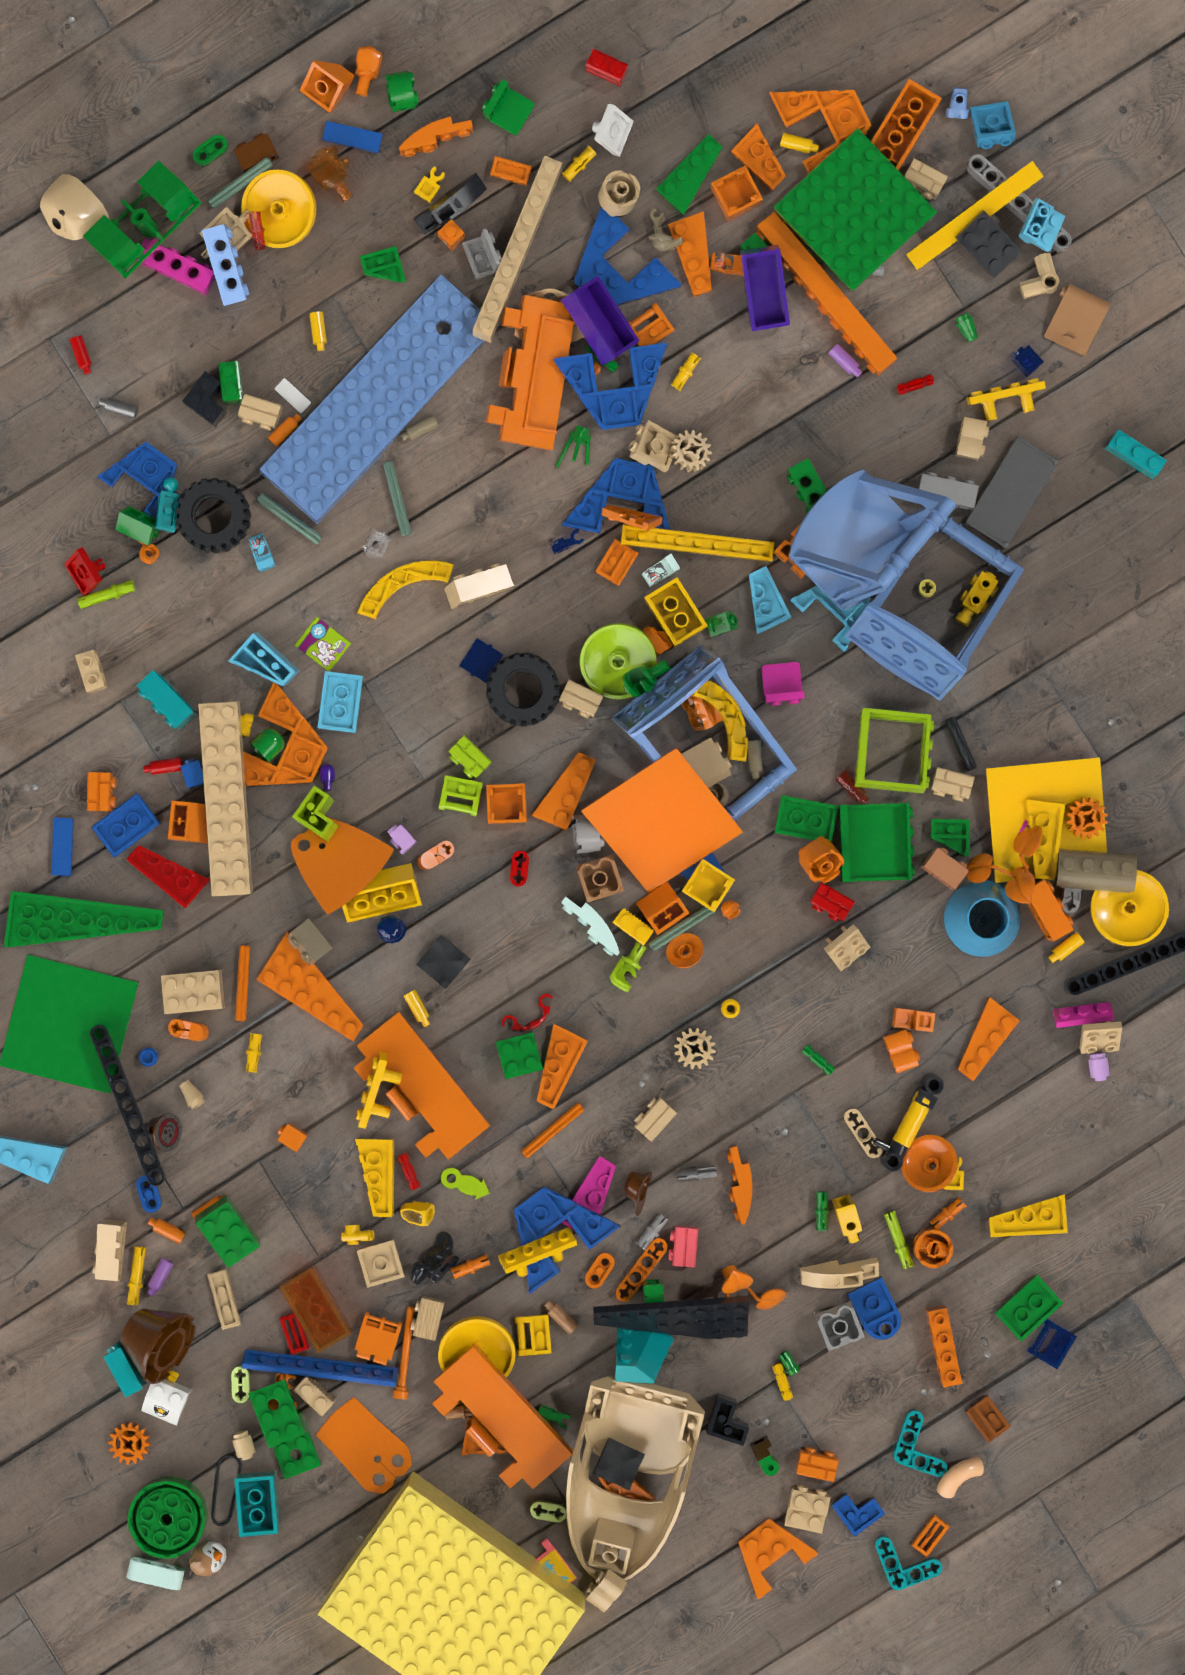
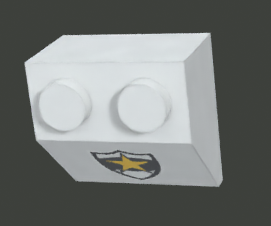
(166, 1401)

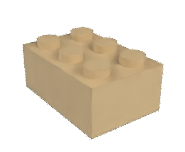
(192, 991)

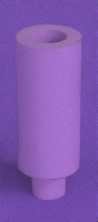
(845, 360)
(159, 1276)

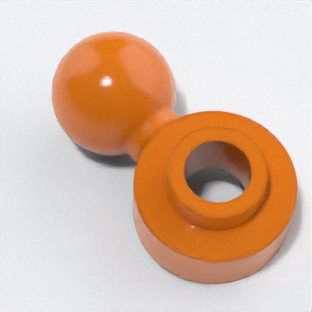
(150, 549)

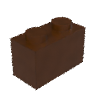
(255, 151)

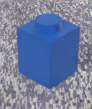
(193, 773)

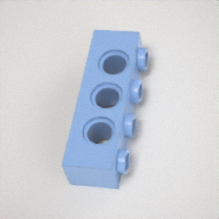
(227, 294)

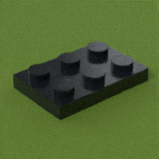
(988, 243)

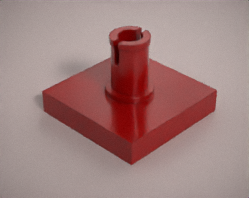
(84, 571)

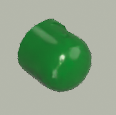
(268, 744)

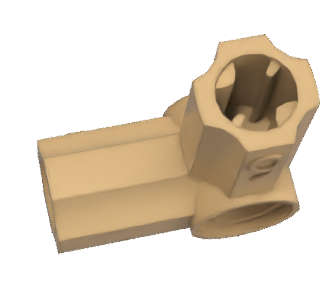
(1037, 285)

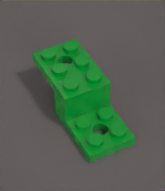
(284, 1428)

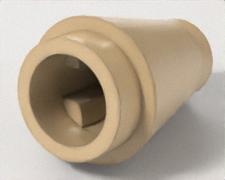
(192, 1095)

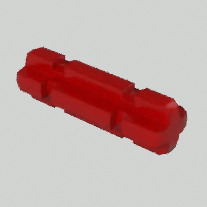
(915, 384)
(408, 1171)

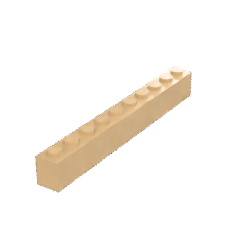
(517, 249)

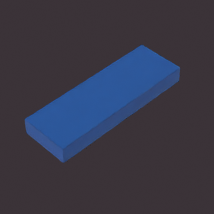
(352, 137)
(62, 846)

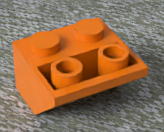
(188, 822)
(662, 908)

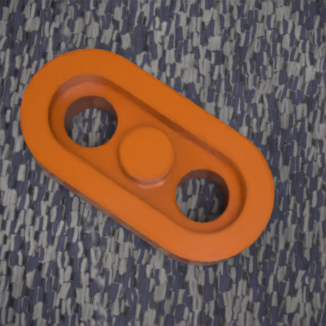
(600, 1270)

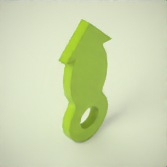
(465, 1183)

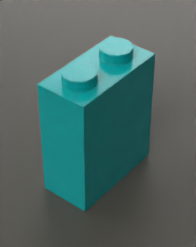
(124, 1370)

